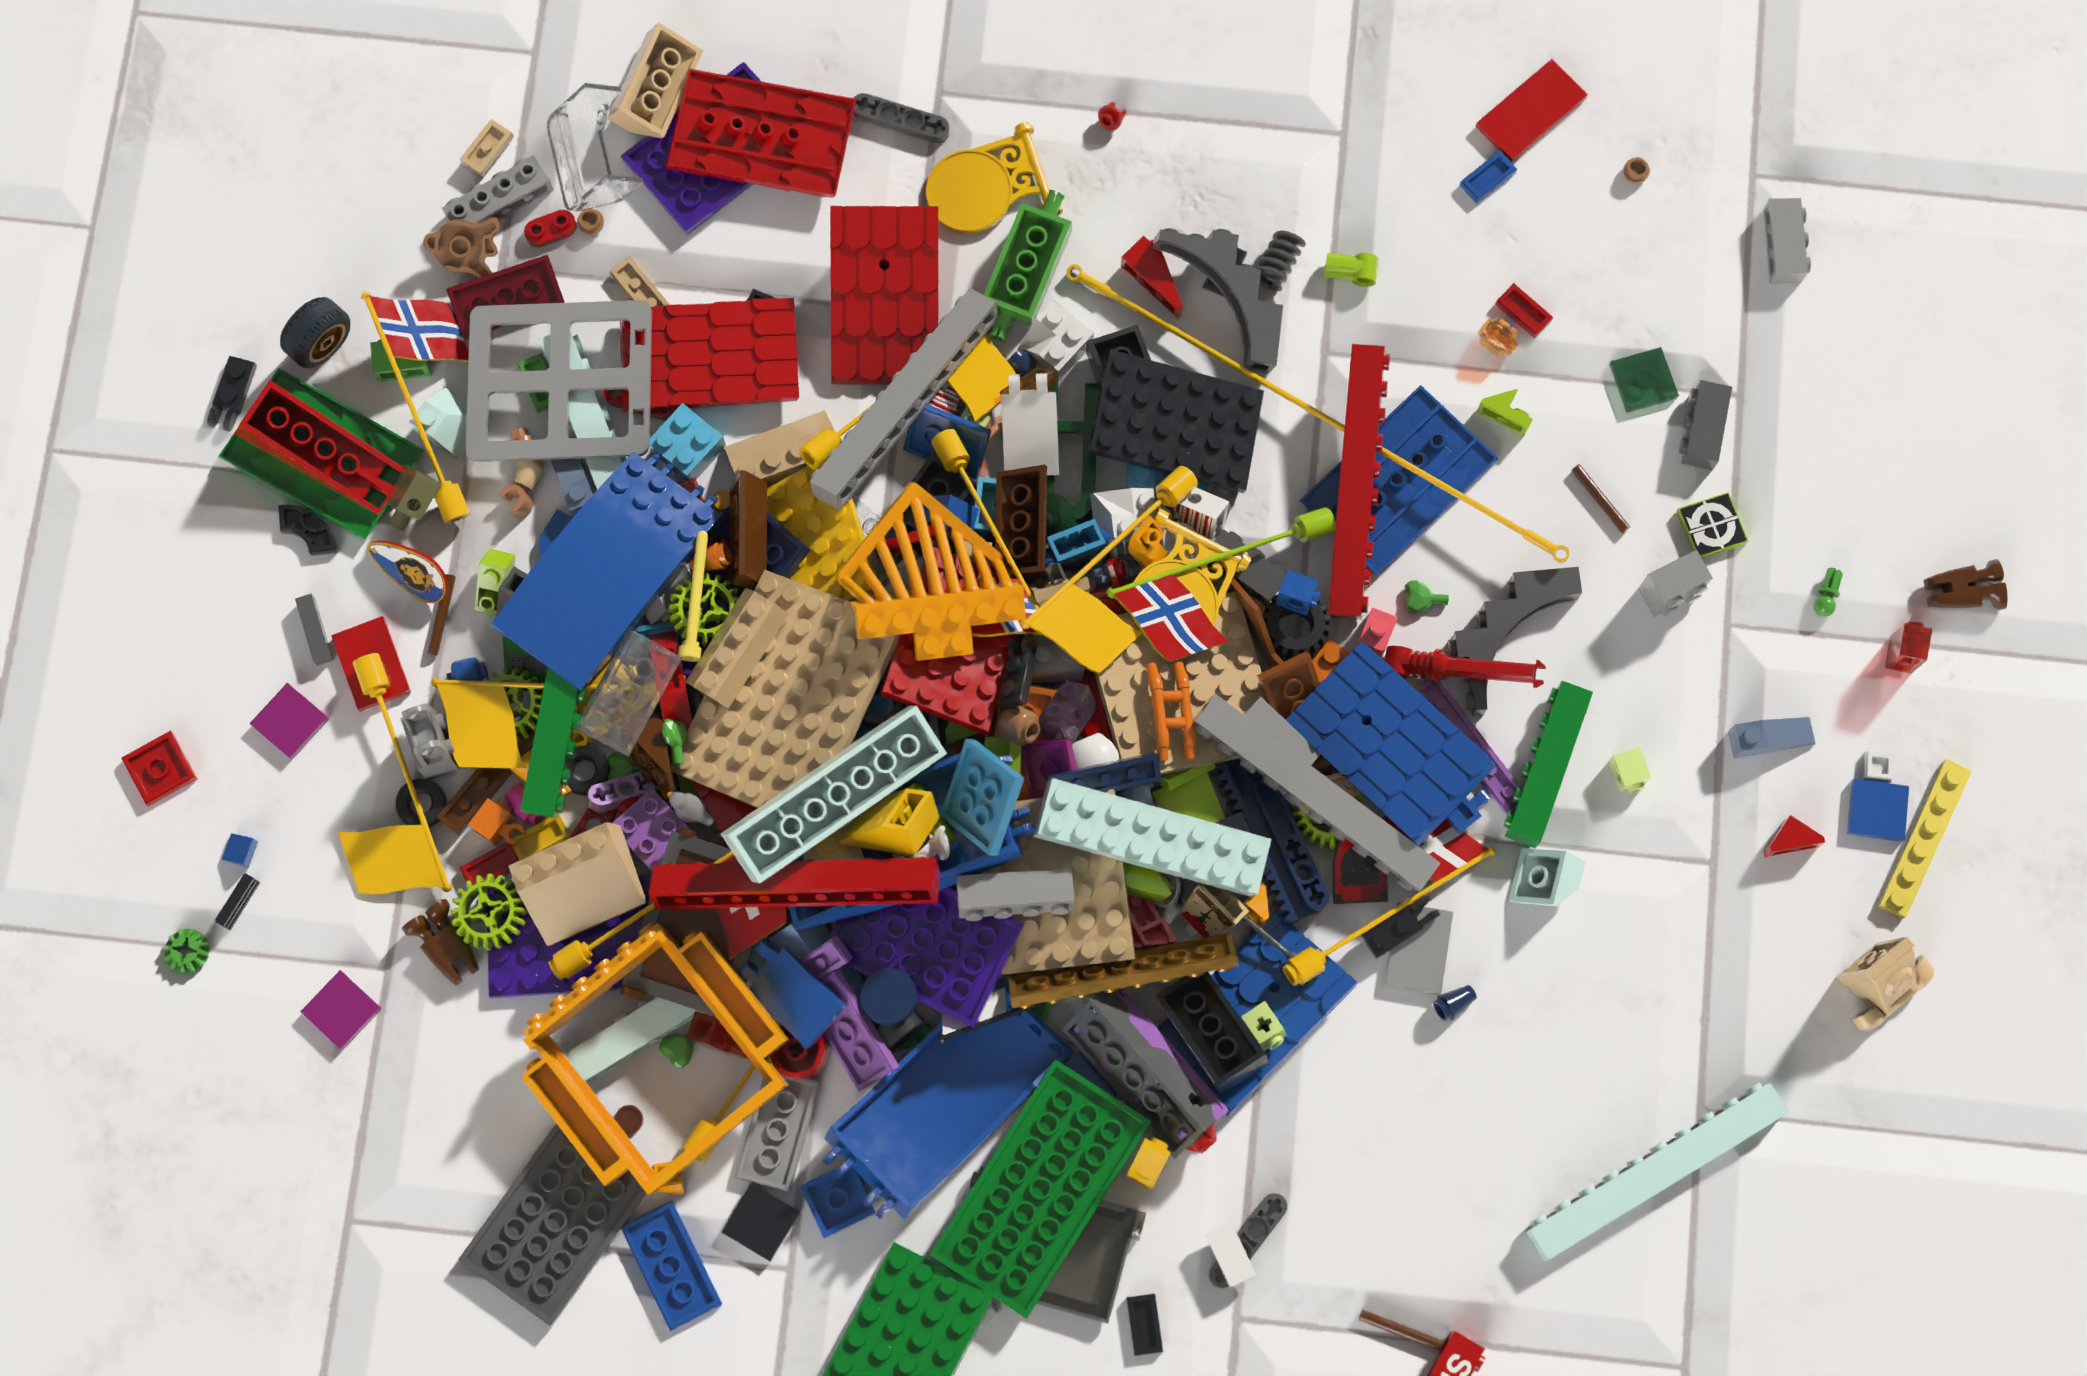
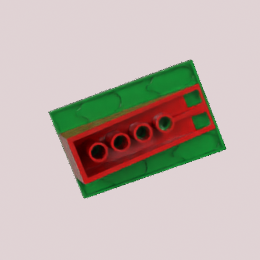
(320, 453)

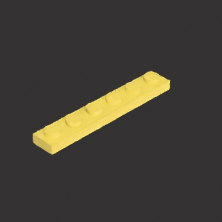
(1924, 839)

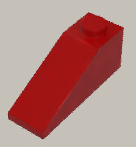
(1152, 273)

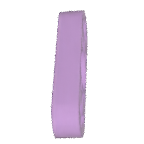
(603, 789)

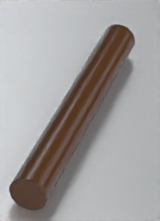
(1600, 498)
(440, 618)
(1401, 1330)

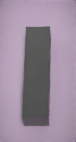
(314, 629)

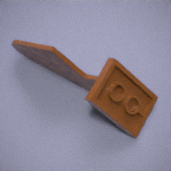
(1285, 682)

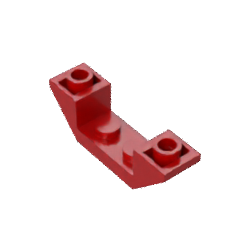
(674, 700)

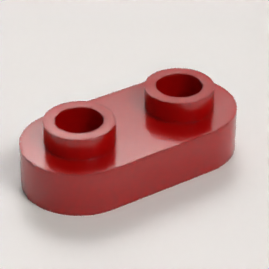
(551, 230)

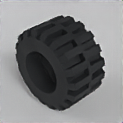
(1289, 647)

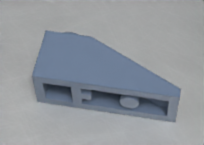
(572, 483)
(1770, 736)

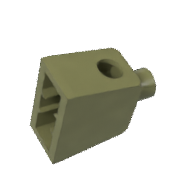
(414, 486)

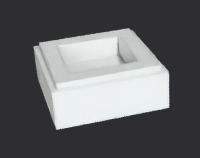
(1878, 766)

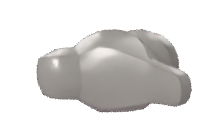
(690, 808)

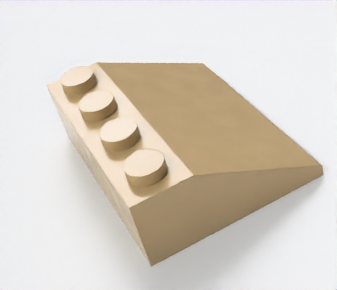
(579, 883)

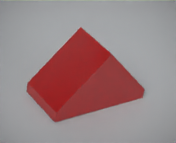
(1793, 837)

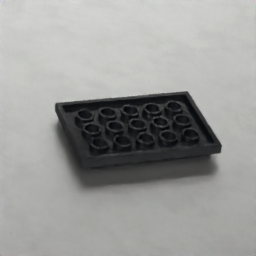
(1176, 418)

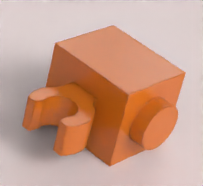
(495, 822)

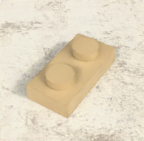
(486, 147)

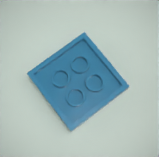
(982, 797)

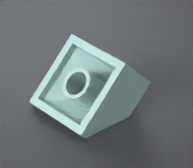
(444, 421)
(1545, 877)

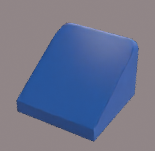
(240, 850)

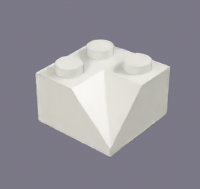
(1056, 339)
(1120, 508)

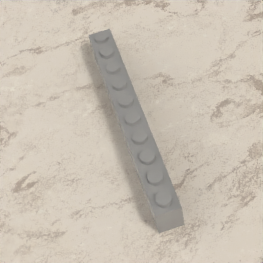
(903, 399)
(1316, 793)

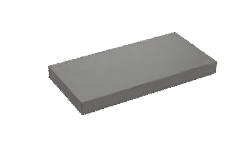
(778, 1135)

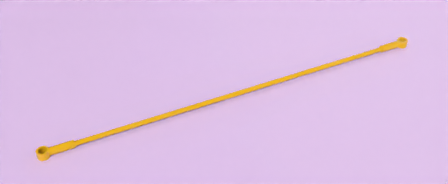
(1104, 290)

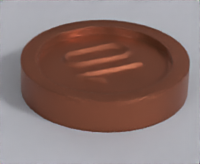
(629, 1119)

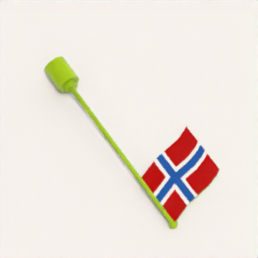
(1173, 616)

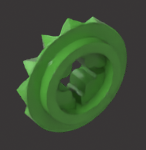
(193, 961)

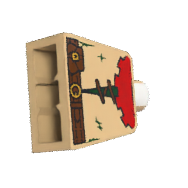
(1211, 911)

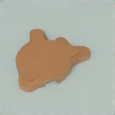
(464, 245)

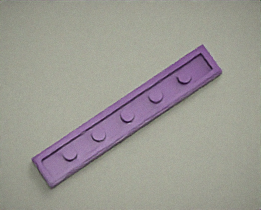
(1499, 781)

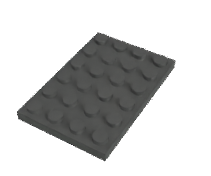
(551, 1228)

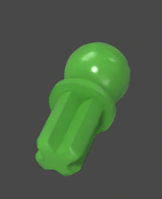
(1825, 604)

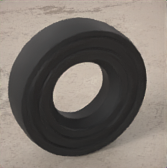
(601, 769)
(404, 798)

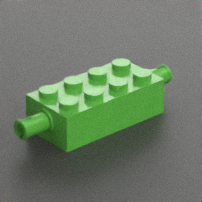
(1027, 263)

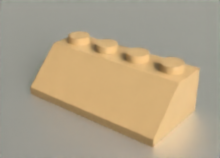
(654, 83)
(776, 452)
(737, 647)

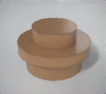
(1636, 170)
(590, 221)

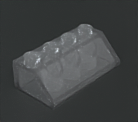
(628, 692)

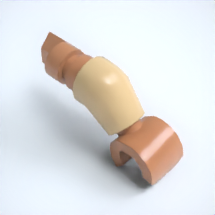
(525, 479)

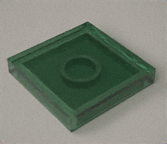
(1643, 379)

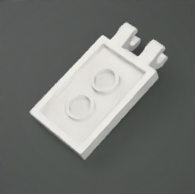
(1030, 426)

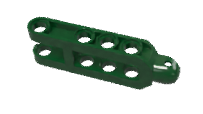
(1089, 460)

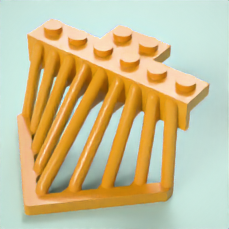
(937, 618)

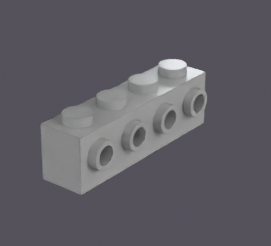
(503, 194)
(1015, 893)

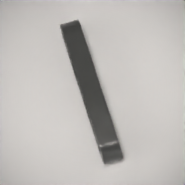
(902, 112)
(1250, 1242)

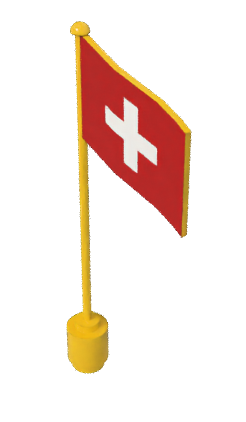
(741, 927)

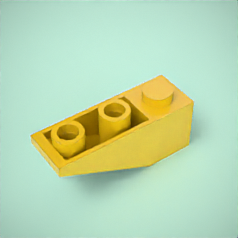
(1149, 1162)

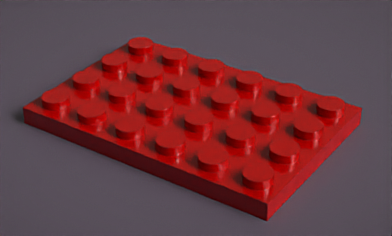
(954, 687)

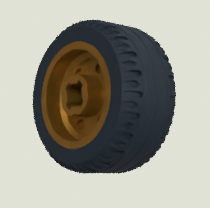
(315, 332)

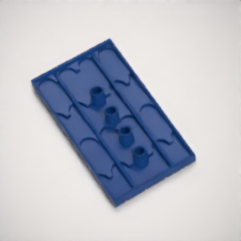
(1406, 500)
(1391, 743)
(1260, 980)

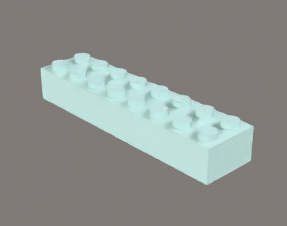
(833, 794)
(1152, 837)

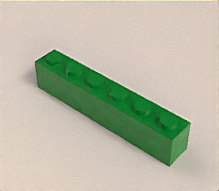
(552, 747)
(1548, 764)

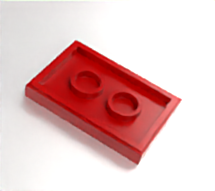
(369, 639)

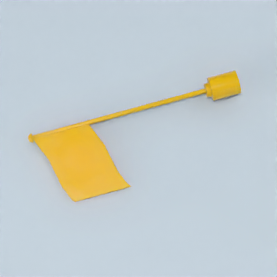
(974, 381)
(1082, 622)
(483, 722)
(393, 855)

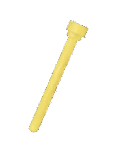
(690, 647)

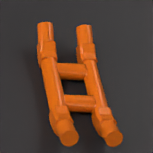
(1161, 722)

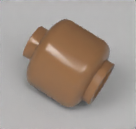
(1018, 725)

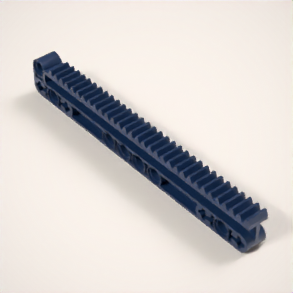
(1270, 817)

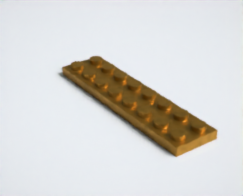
(1150, 965)

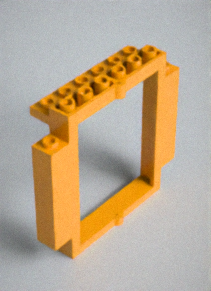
(579, 1109)

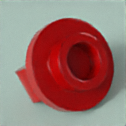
(1110, 116)

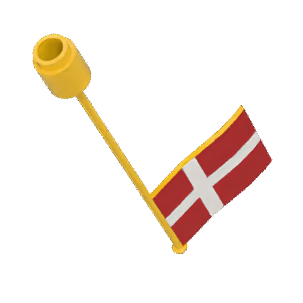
(1446, 846)

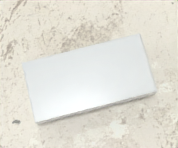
(1230, 1254)

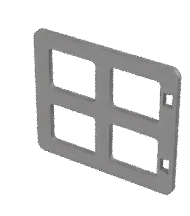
(558, 381)

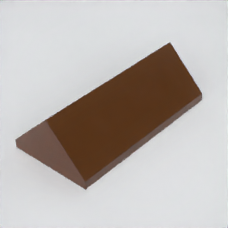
(1022, 519)
(747, 530)

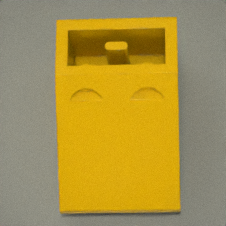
(894, 823)

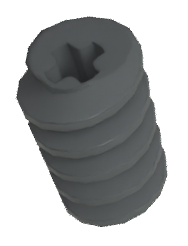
(1277, 257)

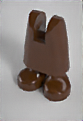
(1961, 589)
(445, 945)

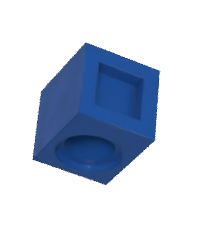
(1298, 593)

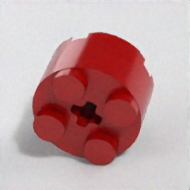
(795, 1065)

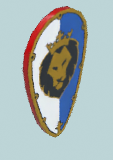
(410, 570)

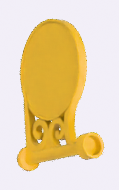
(976, 186)
(1196, 579)

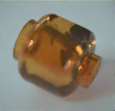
(1498, 336)

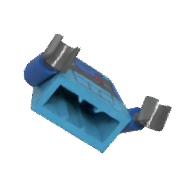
(1077, 547)

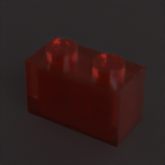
(1908, 647)

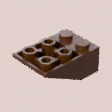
(653, 757)

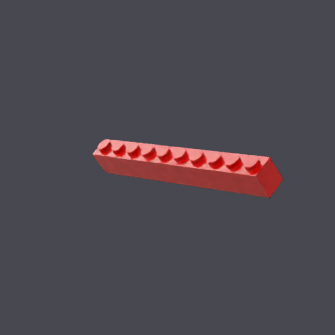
(1357, 482)
(797, 884)

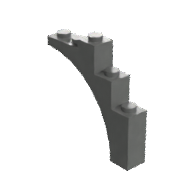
(1239, 284)
(1529, 593)

